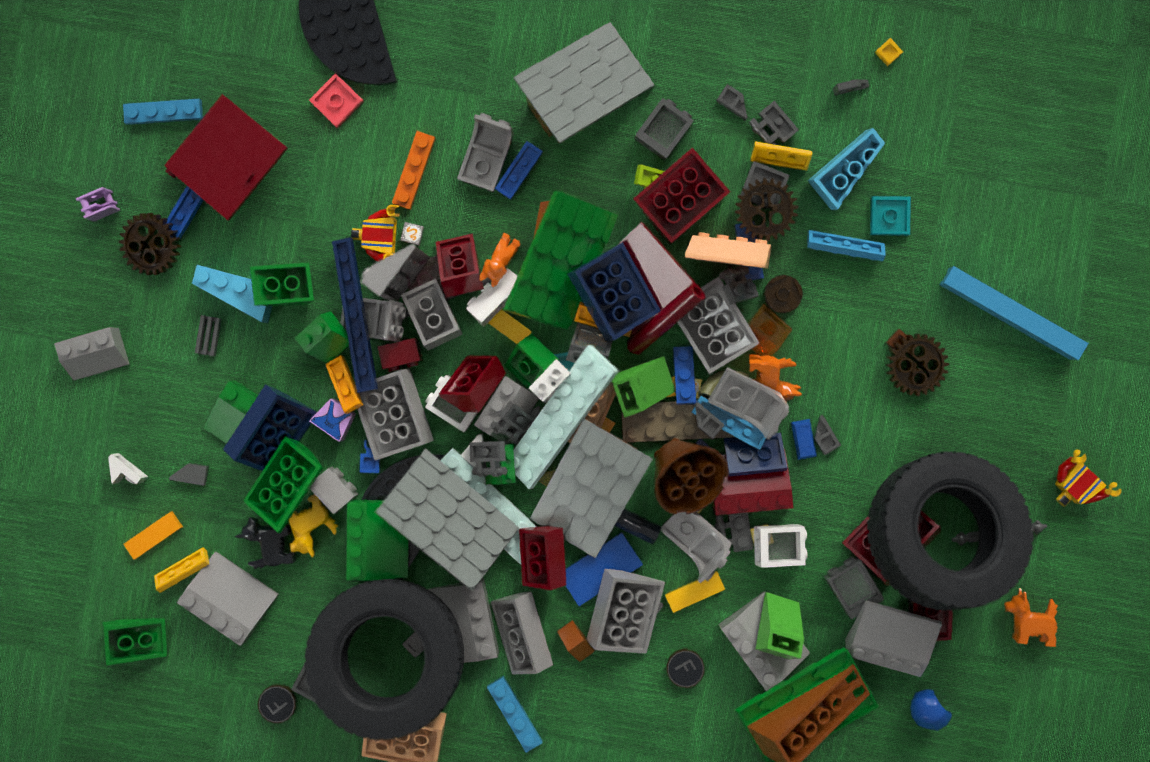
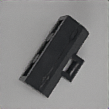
(638, 526)

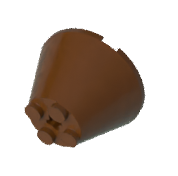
(688, 476)

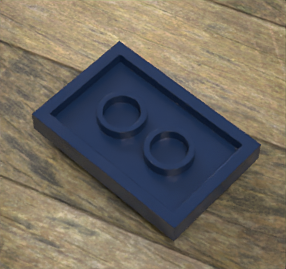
(746, 459)

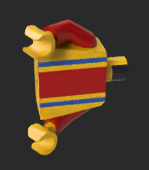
(378, 233)
(1080, 483)

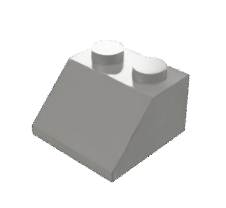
(333, 489)

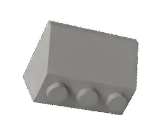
(92, 353)
(506, 391)

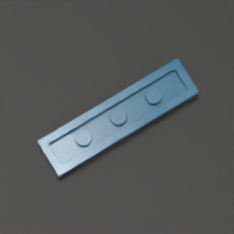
(163, 111)
(846, 245)
(735, 425)
(514, 714)

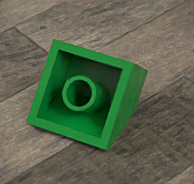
(324, 338)
(529, 360)

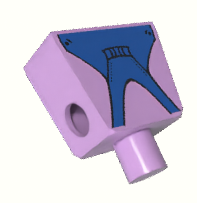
(333, 420)

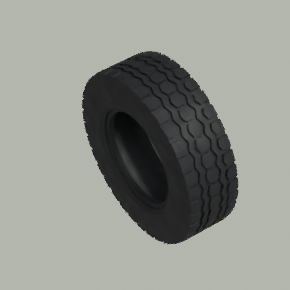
(1001, 522)
(331, 677)

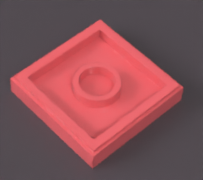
(336, 100)

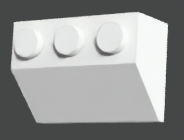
(491, 299)

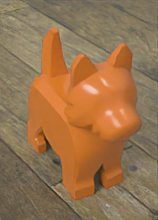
(501, 258)
(769, 372)
(1032, 623)

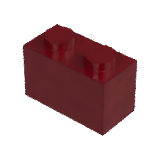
(400, 354)

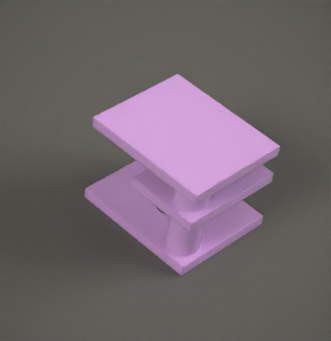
(96, 211)

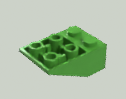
(642, 386)
(780, 628)

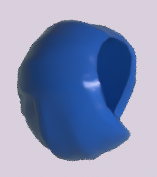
(928, 711)

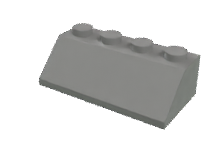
(522, 633)

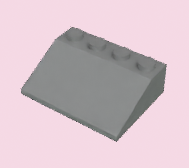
(389, 275)
(717, 328)
(394, 415)
(228, 598)
(623, 612)
(473, 617)
(742, 632)
(893, 638)

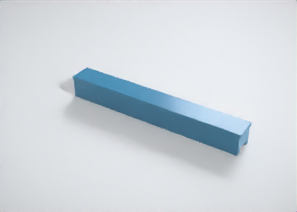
(1013, 314)

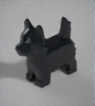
(270, 543)

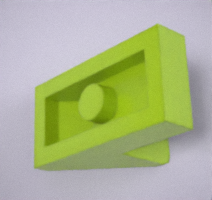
(646, 175)

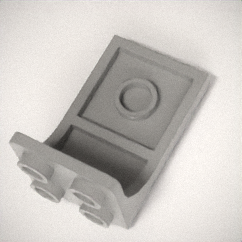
(486, 152)
(383, 319)
(750, 401)
(698, 540)

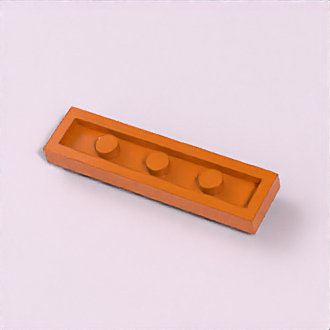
(413, 170)

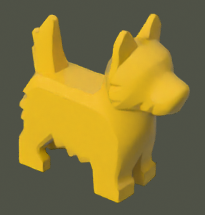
(307, 521)

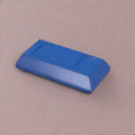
(803, 439)

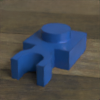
(367, 461)

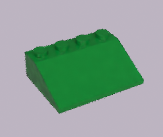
(283, 483)
(373, 545)

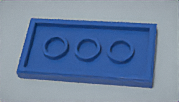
(586, 574)

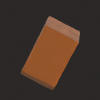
(575, 641)

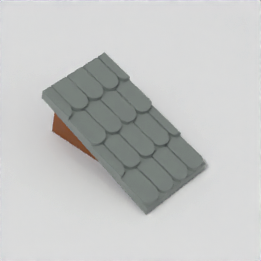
(583, 83)
(591, 487)
(447, 520)

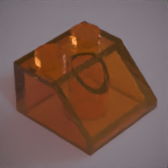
(769, 331)

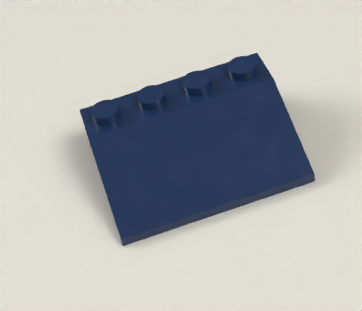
(614, 292)
(266, 425)

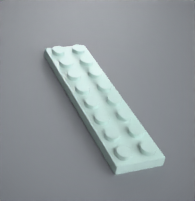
(562, 415)
(464, 470)

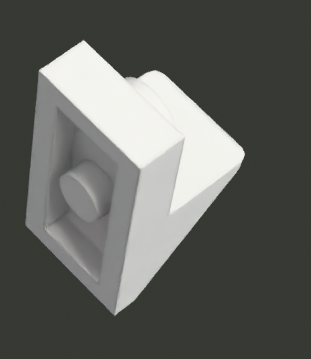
(122, 467)

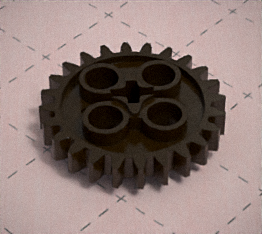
(784, 208)
(150, 244)
(928, 351)

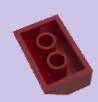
(473, 382)
(542, 557)

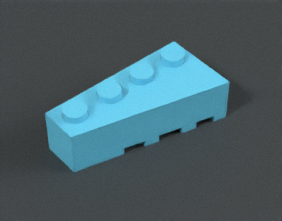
(842, 172)
(232, 290)

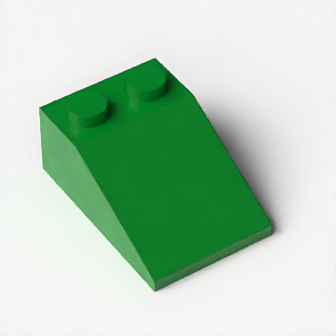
(281, 284)
(229, 410)
(133, 640)

